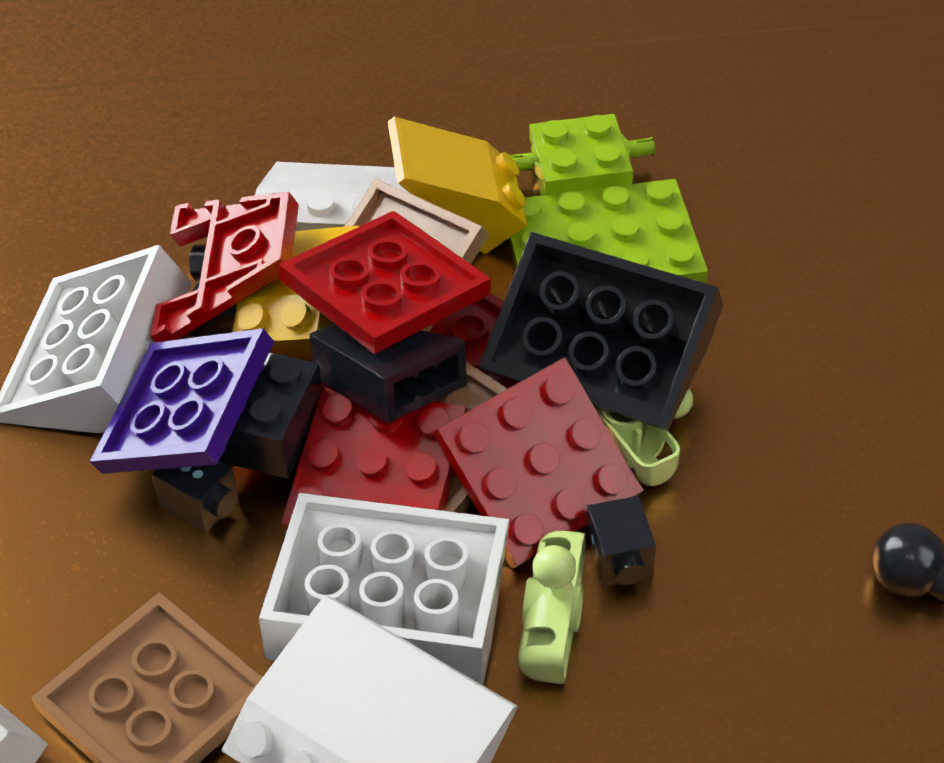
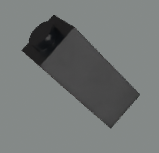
(394, 379)

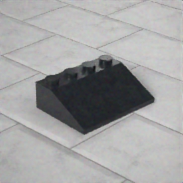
(618, 323)

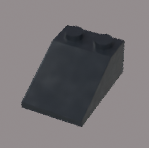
(276, 417)

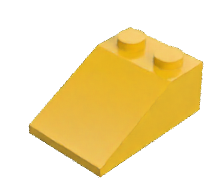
(460, 177)
(282, 311)

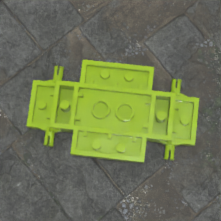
(592, 200)

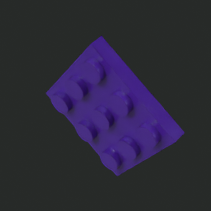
(183, 402)

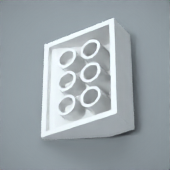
(324, 191)
(89, 342)
(403, 567)
(364, 697)

